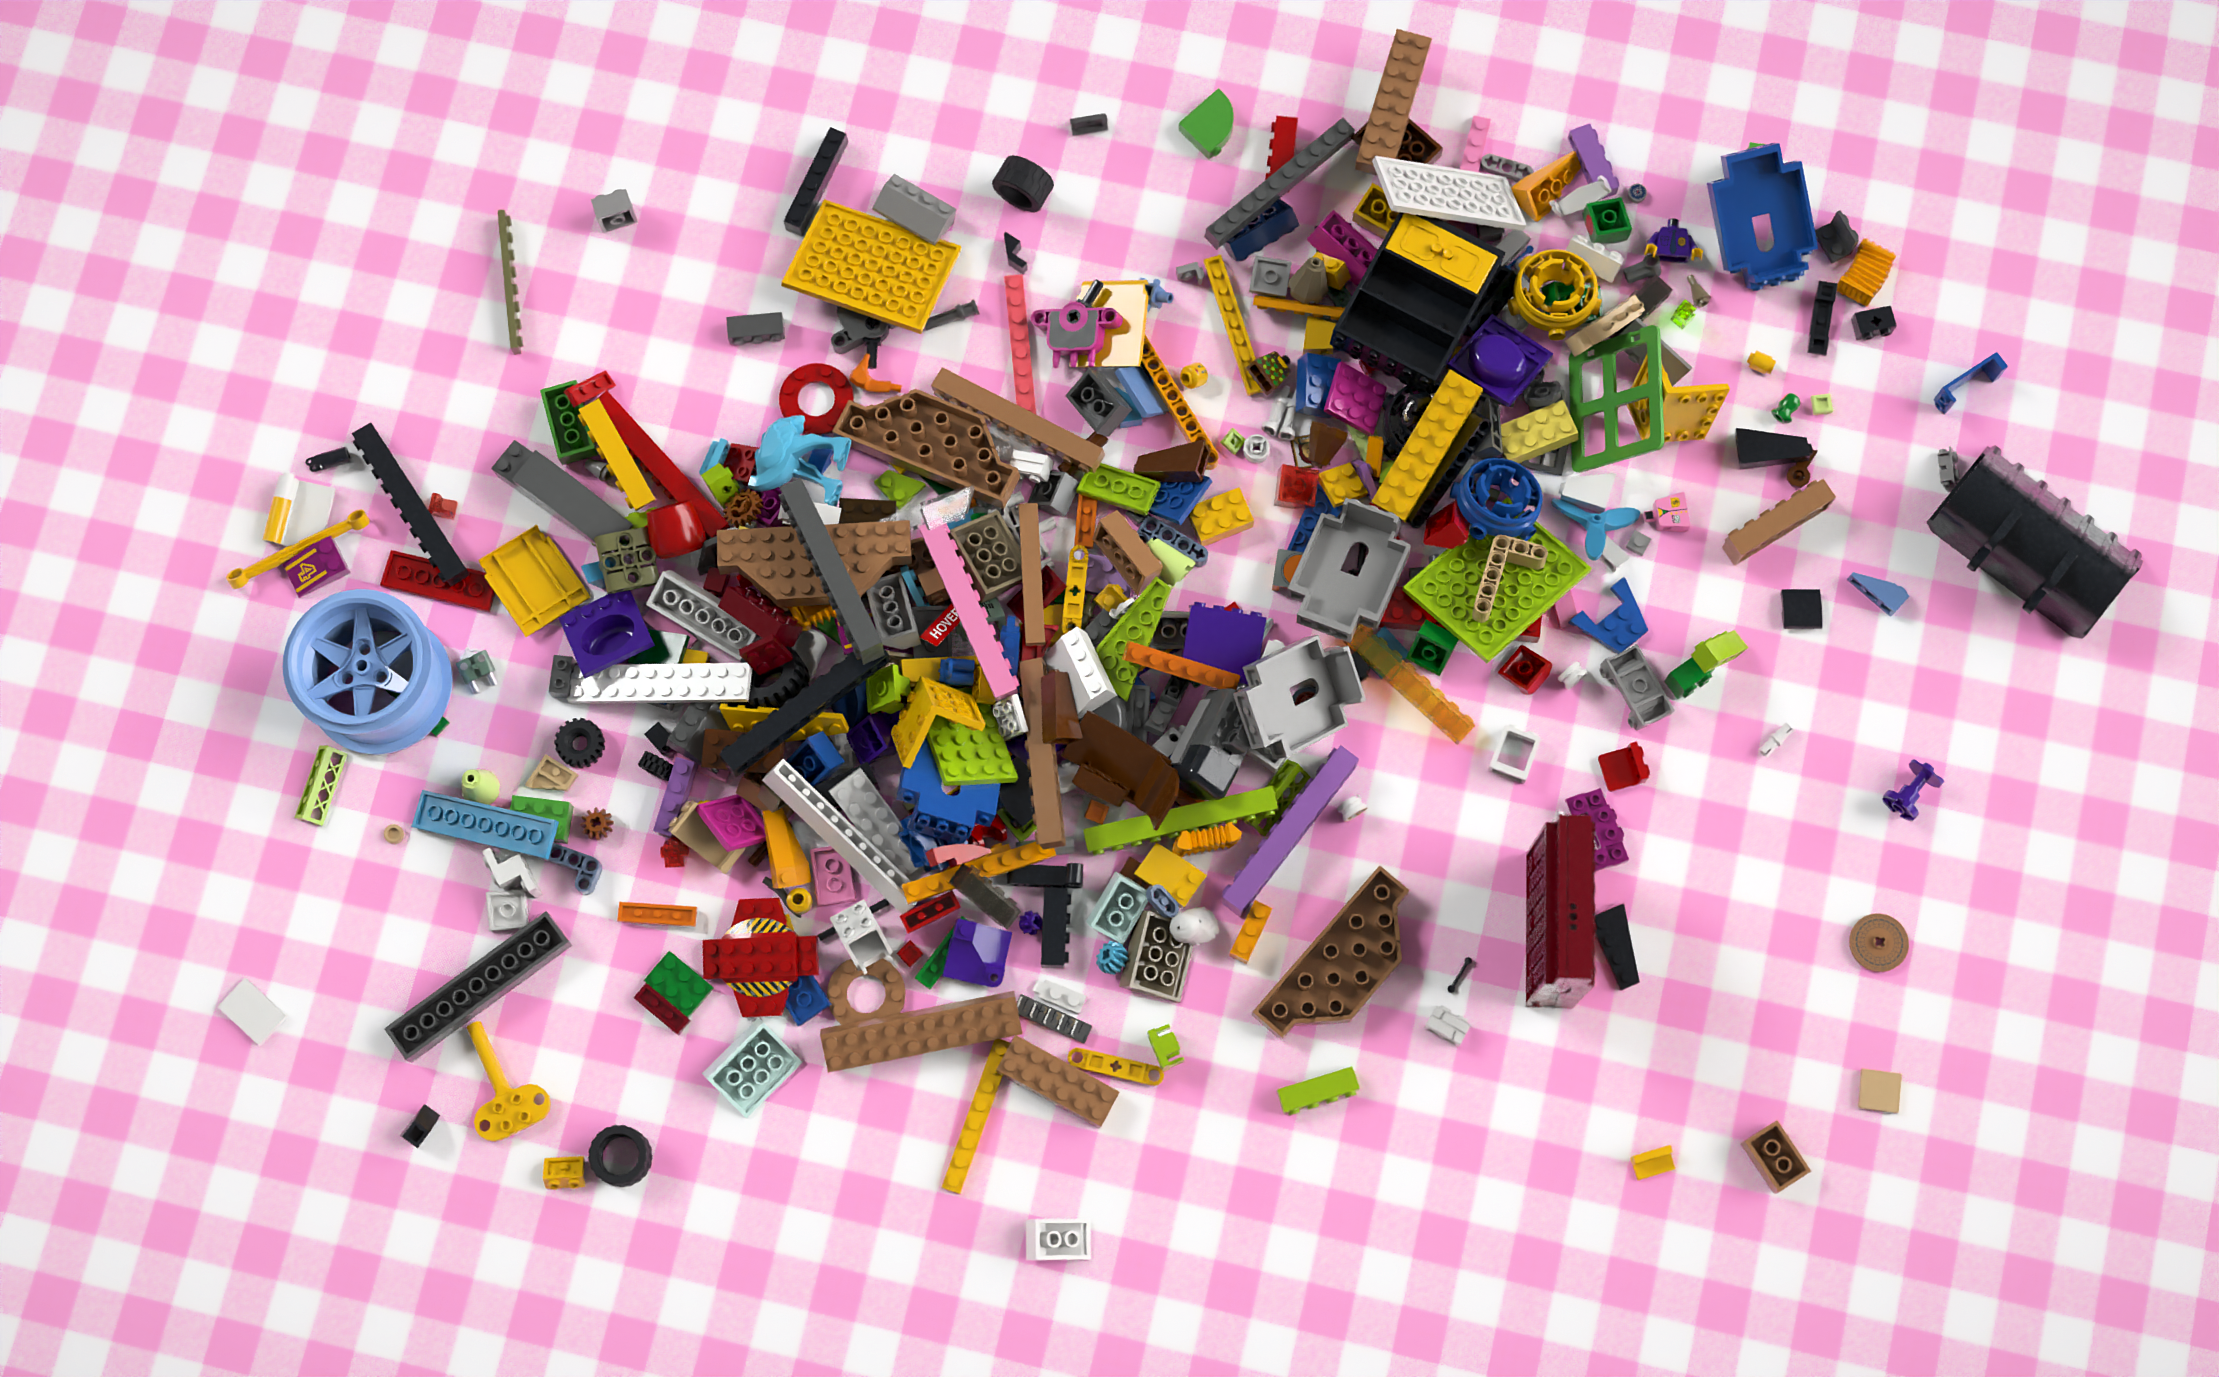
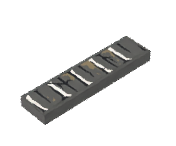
(1053, 1019)

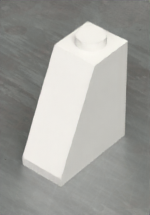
(1588, 491)

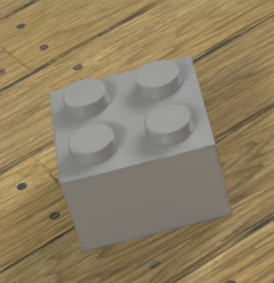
(614, 210)

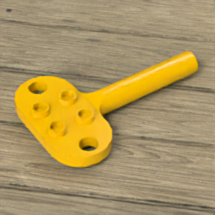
(511, 1108)

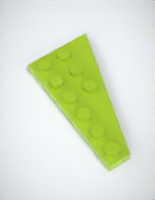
(1135, 626)

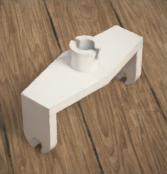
(1580, 197)

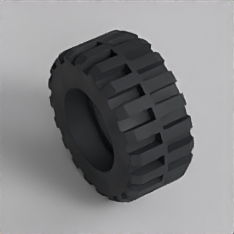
(792, 680)

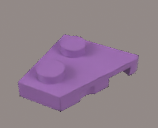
(1365, 472)

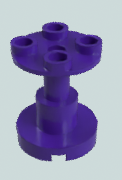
(1908, 794)

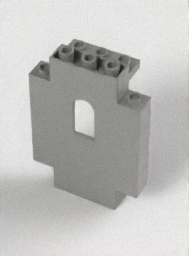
(1335, 599)
(1268, 704)

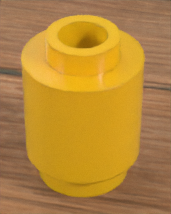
(1761, 362)

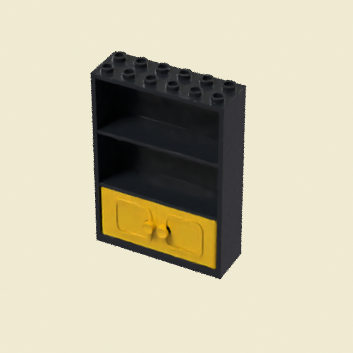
(1417, 299)

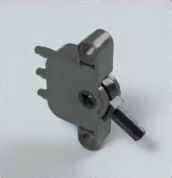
(859, 331)

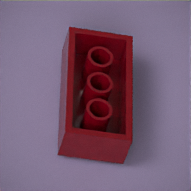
(760, 615)

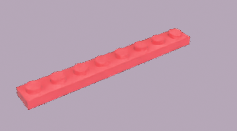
(1020, 342)

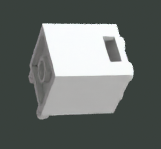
(861, 935)

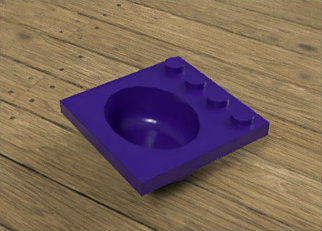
(1500, 360)
(606, 632)

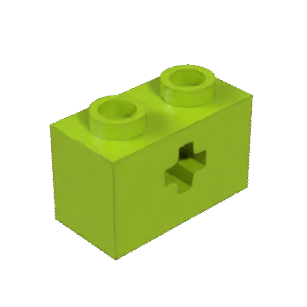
(720, 484)

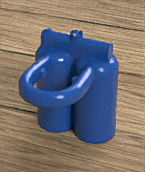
(957, 672)

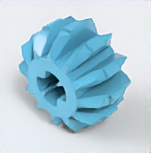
(1112, 957)

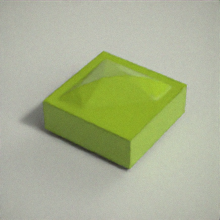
(1233, 441)

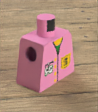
(1669, 513)

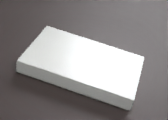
(252, 1011)

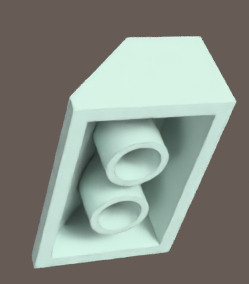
(1118, 908)

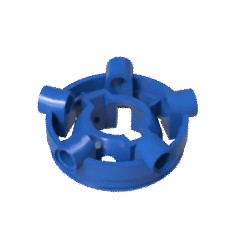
(1499, 519)

